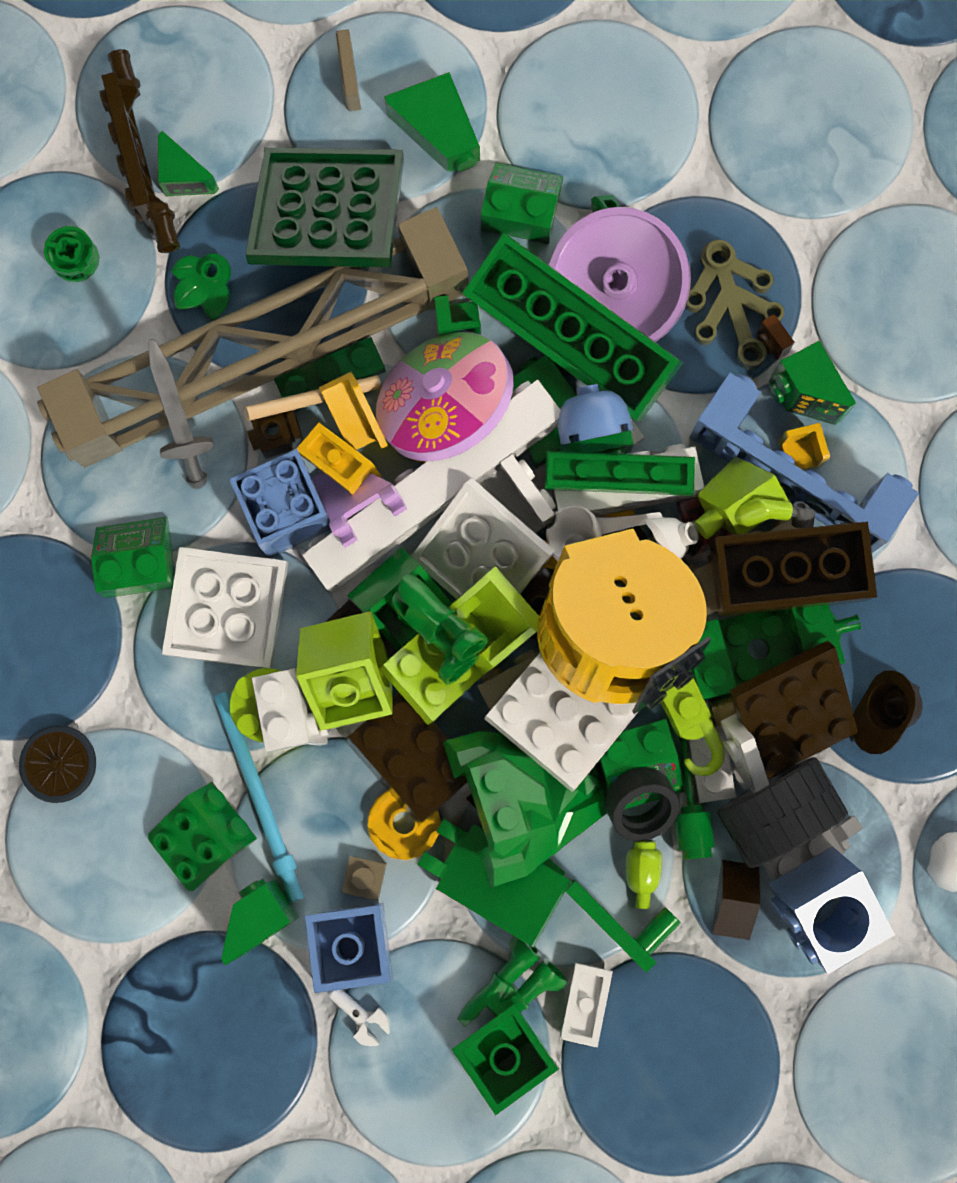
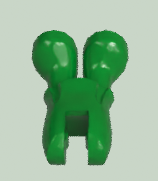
(439, 626)
(503, 993)

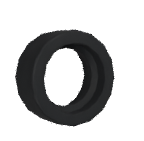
(648, 824)

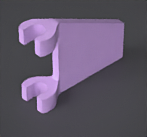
(341, 504)

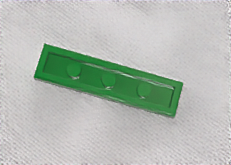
(620, 473)

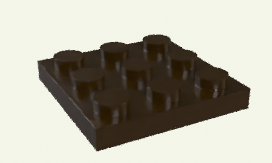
(796, 708)

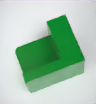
(456, 317)

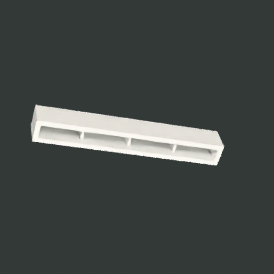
(431, 489)

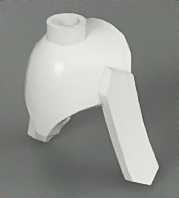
(665, 531)

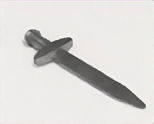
(185, 445)

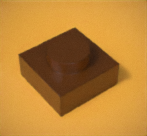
(775, 337)

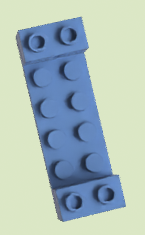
(719, 433)

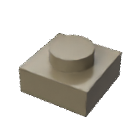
(364, 878)

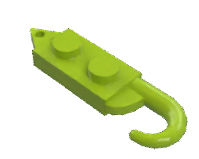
(693, 721)

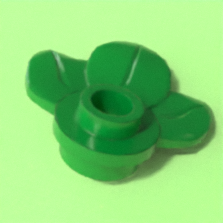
(199, 288)

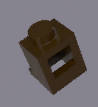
(286, 439)

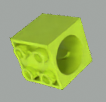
(341, 671)

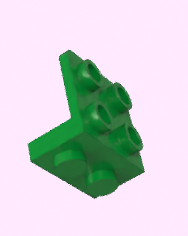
(200, 836)

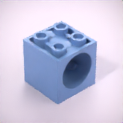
(281, 503)
(852, 928)

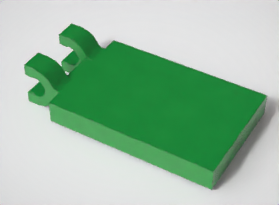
(516, 906)

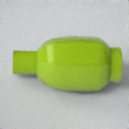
(644, 871)

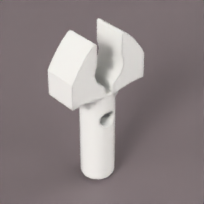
(360, 1016)

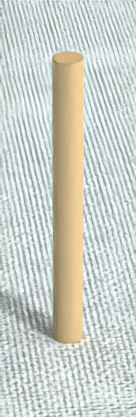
(300, 400)

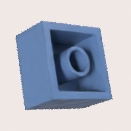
(348, 948)

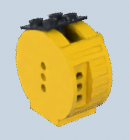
(622, 621)

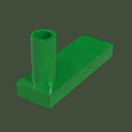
(643, 944)

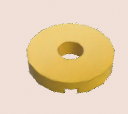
(390, 841)

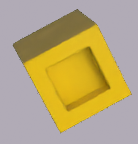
(805, 446)

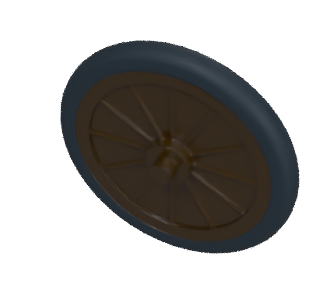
(57, 764)

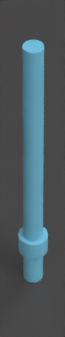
(283, 863)

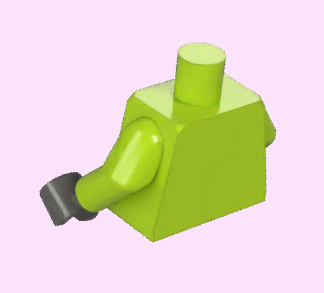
(744, 498)

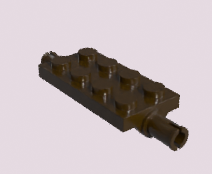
(117, 99)

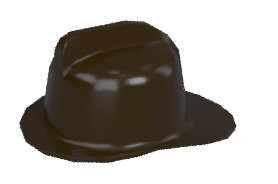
(886, 712)

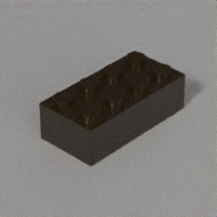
(793, 568)

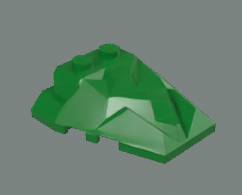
(521, 804)

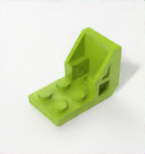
(489, 606)

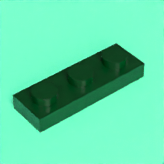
(359, 358)

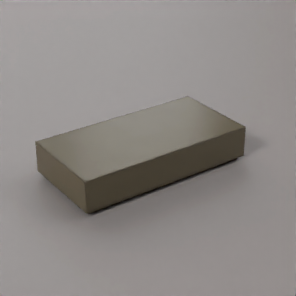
(348, 70)

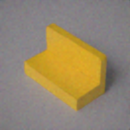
(352, 412)
(336, 458)

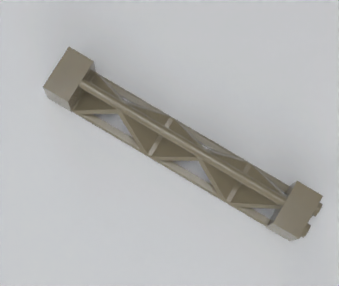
(90, 435)

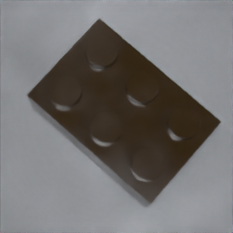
(408, 759)

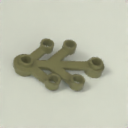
(732, 298)

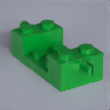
(783, 632)

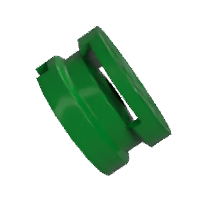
(71, 253)

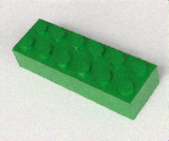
(571, 326)

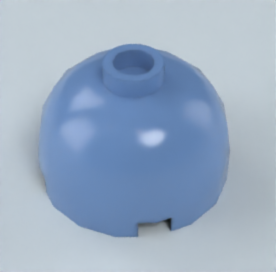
(592, 415)

